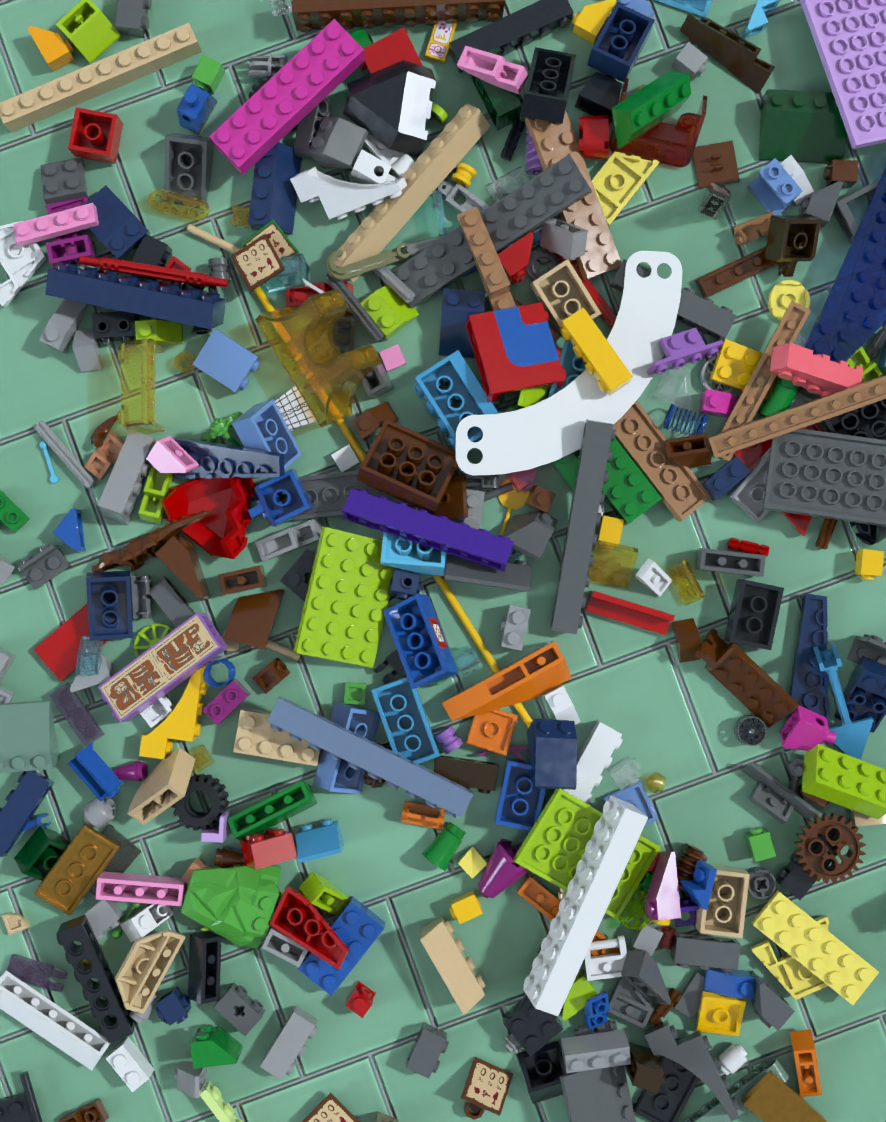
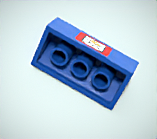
(420, 641)

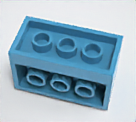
(462, 388)

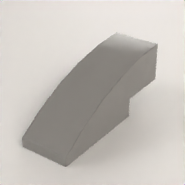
(289, 540)

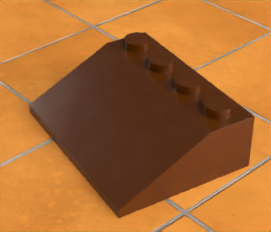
(408, 466)

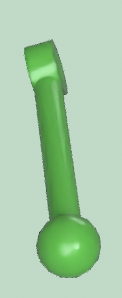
(117, 933)

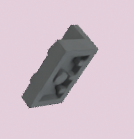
(44, 565)

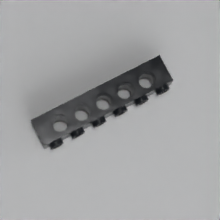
(80, 930)

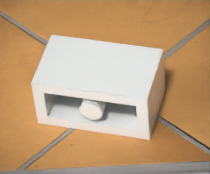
(130, 1064)

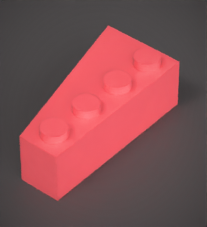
(812, 370)

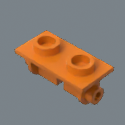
(423, 815)

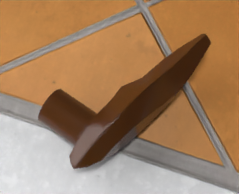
(102, 430)

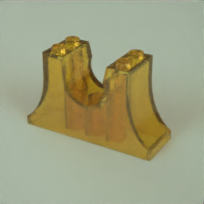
(311, 358)

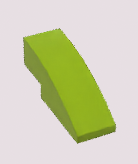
(154, 492)

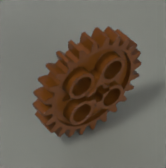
(814, 860)

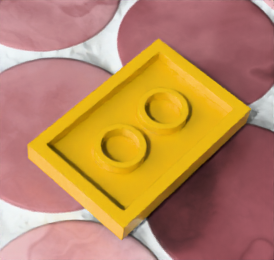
(735, 366)

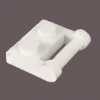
(605, 965)

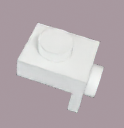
(157, 712)

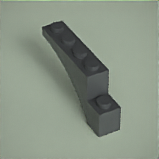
(695, 1056)

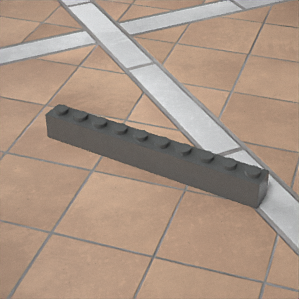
(581, 526)

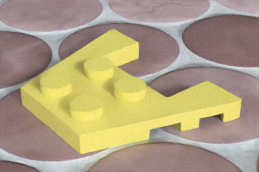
(789, 971)

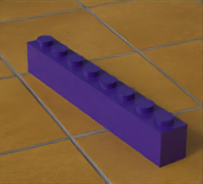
(428, 529)

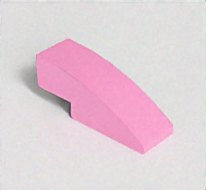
(493, 69)

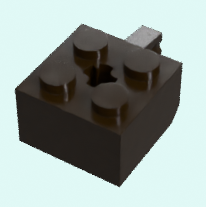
(792, 240)

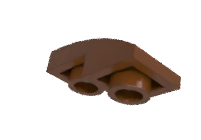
(90, 1112)

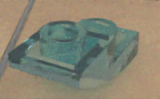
(89, 656)

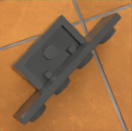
(775, 797)

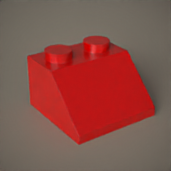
(516, 259)

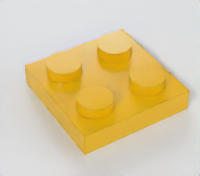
(720, 1014)

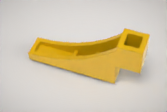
(180, 723)

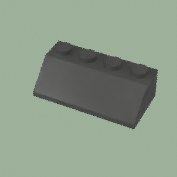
(516, 575)

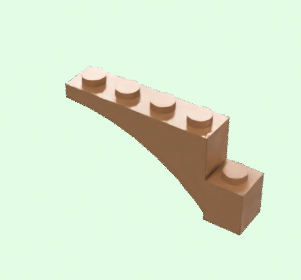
(486, 259)

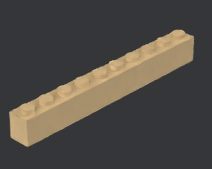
(99, 77)
(421, 180)

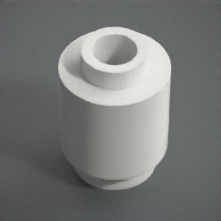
(732, 1058)

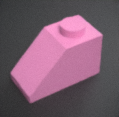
(170, 457)

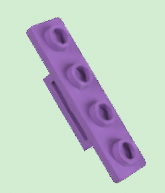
(682, 349)

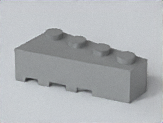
(126, 478)

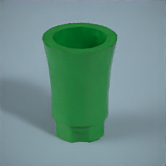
(779, 398)
(444, 846)

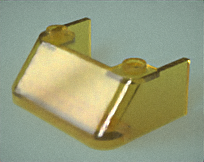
(138, 385)

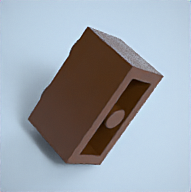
(242, 580)

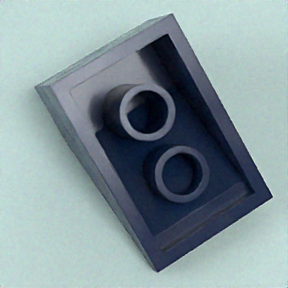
(117, 224)
(456, 309)
(109, 605)
(553, 753)

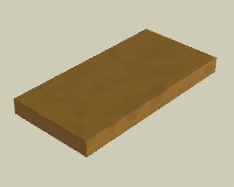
(77, 869)
(777, 1102)

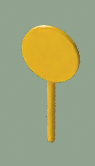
(511, 500)

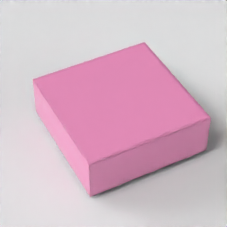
(392, 358)

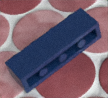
(21, 807)

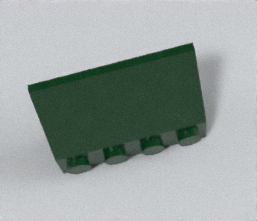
(801, 126)

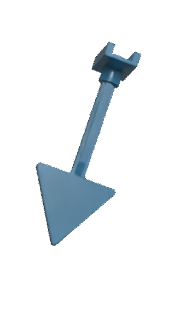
(850, 735)

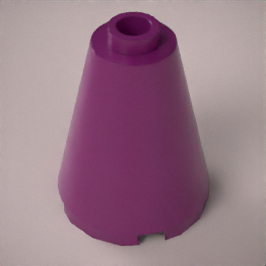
(500, 870)

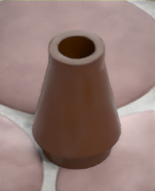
(227, 858)

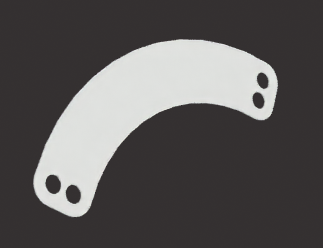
(556, 425)

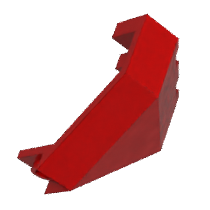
(228, 503)

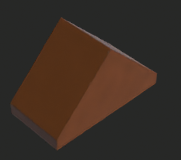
(686, 639)

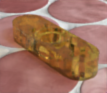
(164, 195)

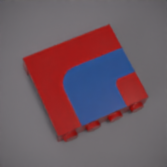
(515, 349)

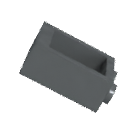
(845, 217)

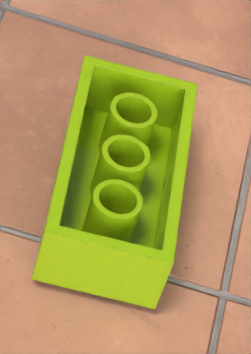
(845, 781)

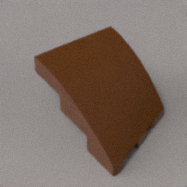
(254, 618)

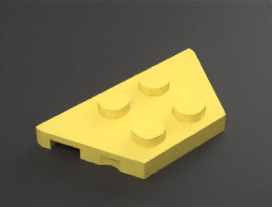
(620, 181)

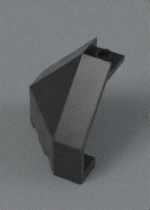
(393, 105)

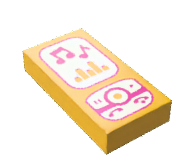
(439, 41)

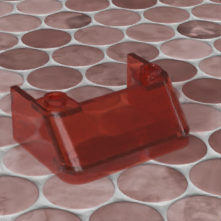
(665, 142)

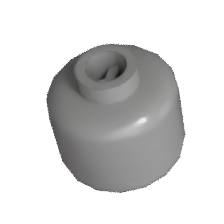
(99, 812)

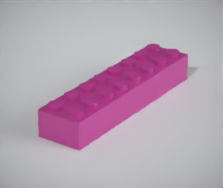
(288, 97)

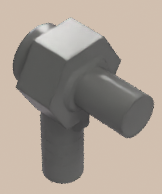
(796, 769)

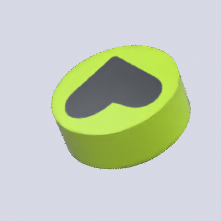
(438, 114)

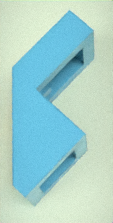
(758, 20)

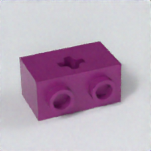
(70, 250)
(226, 702)

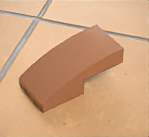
(105, 457)

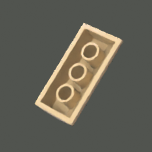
(452, 963)

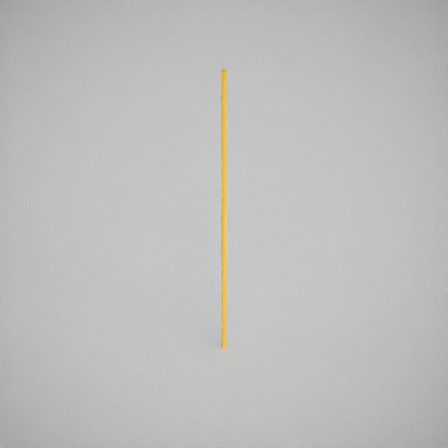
(439, 579)

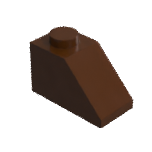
(372, 420)
(689, 450)

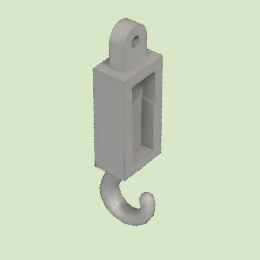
(451, 192)

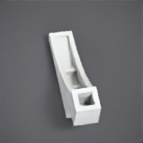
(342, 196)

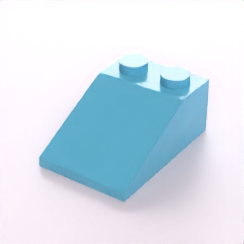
(412, 556)

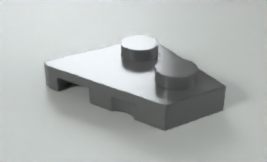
(629, 1004)

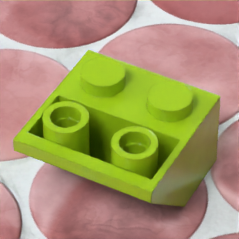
(88, 30)

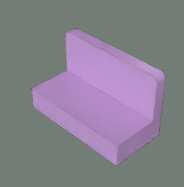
(220, 832)

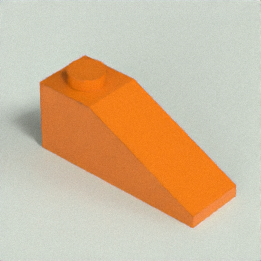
(806, 1062)

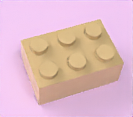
(563, 294)
(726, 905)

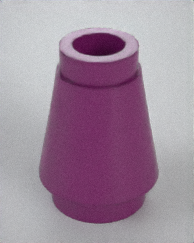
(132, 771)

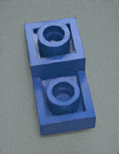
(595, 1010)

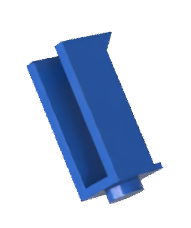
(95, 773)

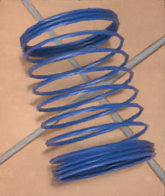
(702, 424)
(207, 673)

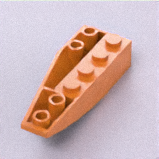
(513, 684)

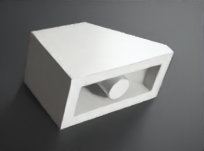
(799, 177)
(561, 704)

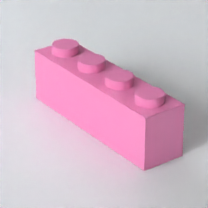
(140, 888)

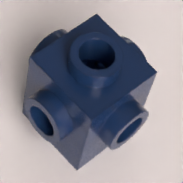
(397, 584)

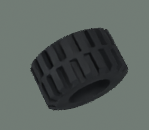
(219, 803)

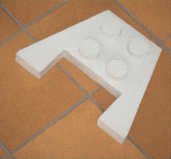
(18, 262)

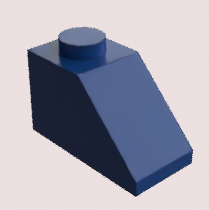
(731, 984)

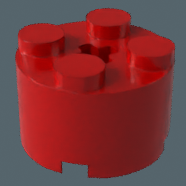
(594, 137)

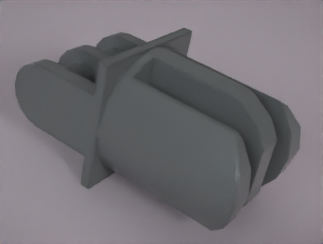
(493, 481)

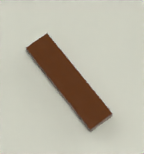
(734, 273)

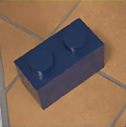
(725, 478)

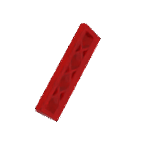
(629, 612)

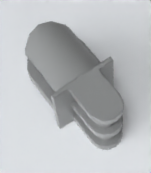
(264, 65)

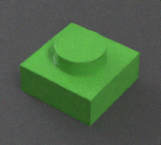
(355, 693)

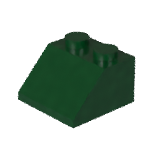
(40, 852)

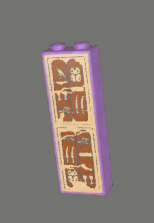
(162, 667)

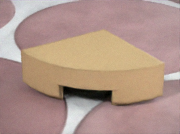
(14, 922)

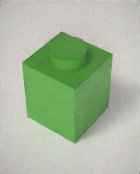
(208, 74)
(759, 844)

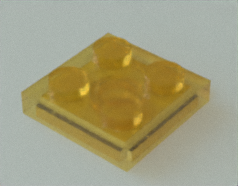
(613, 563)

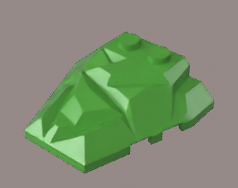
(234, 901)

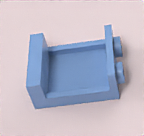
(774, 188)
(226, 361)

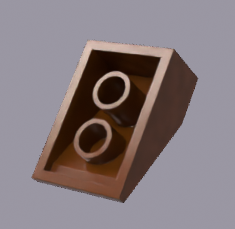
(184, 563)

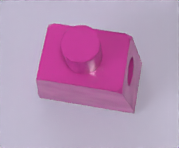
(805, 730)

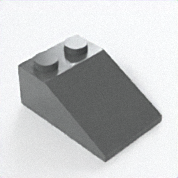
(188, 165)

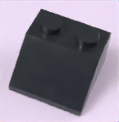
(543, 1072)

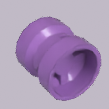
(449, 740)

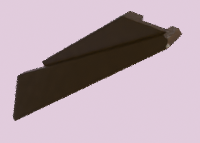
(729, 50)

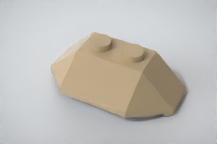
(146, 968)

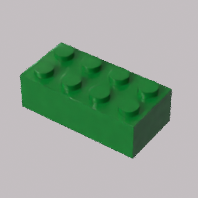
(627, 487)

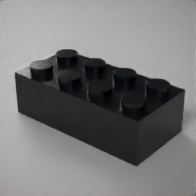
(548, 85)

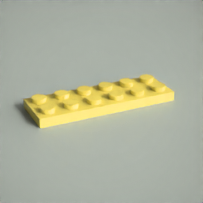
(815, 947)

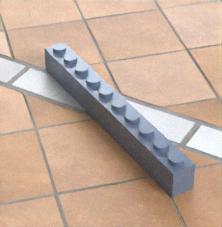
(369, 756)

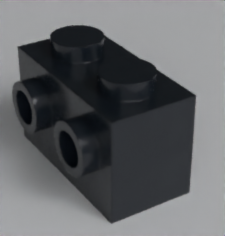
(114, 327)

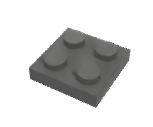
(64, 180)

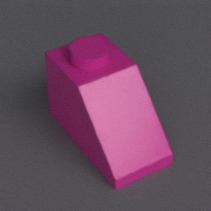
(717, 403)

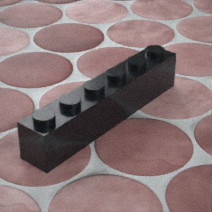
(515, 29)

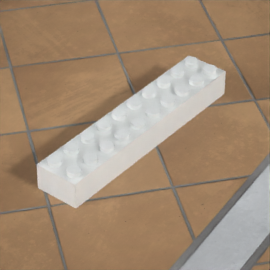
(584, 905)

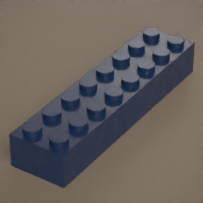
(136, 296)

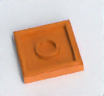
(492, 731)

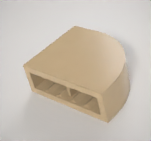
(162, 787)

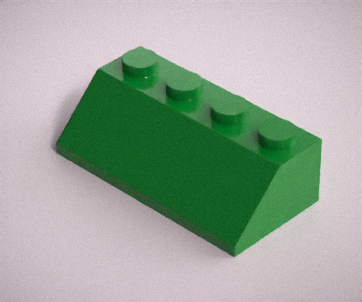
(650, 106)

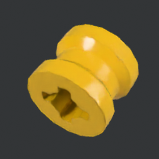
(463, 175)

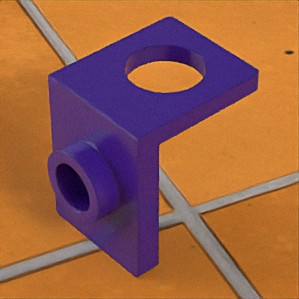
(687, 905)

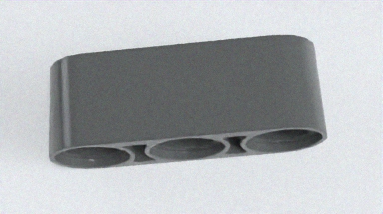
(309, 126)
(171, 601)

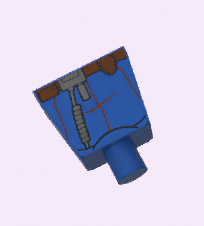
(197, 107)

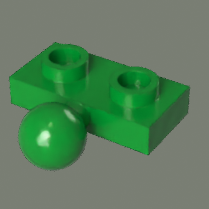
(11, 514)

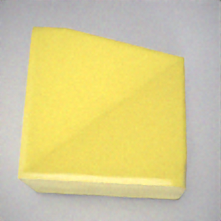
(472, 862)

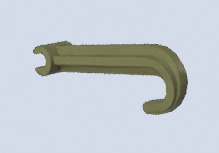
(365, 265)

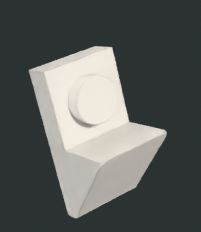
(653, 577)

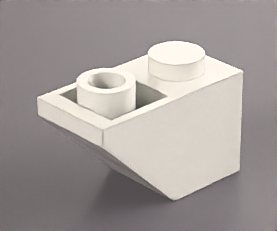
(145, 920)

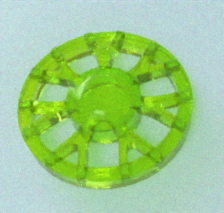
(636, 910)

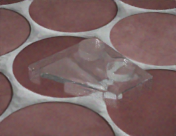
(675, 388)

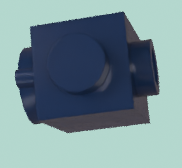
(173, 1007)

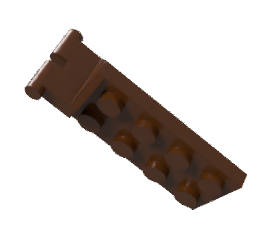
(745, 679)

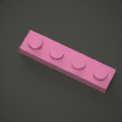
(56, 224)

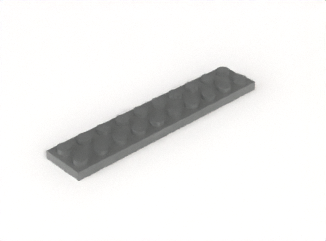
(505, 222)

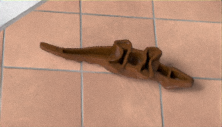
(146, 546)

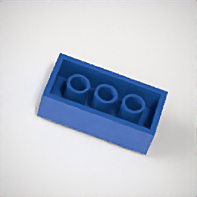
(358, 930)

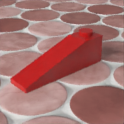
(304, 925)

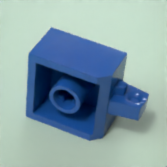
(270, 494)

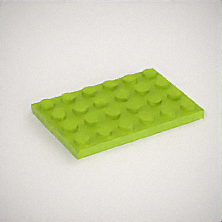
(345, 599)
(560, 842)

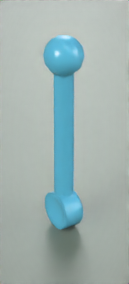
(53, 478)

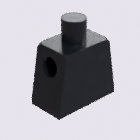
(599, 95)

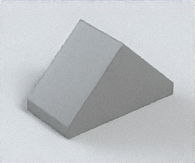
(87, 351)

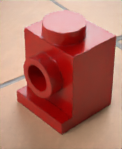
(360, 999)

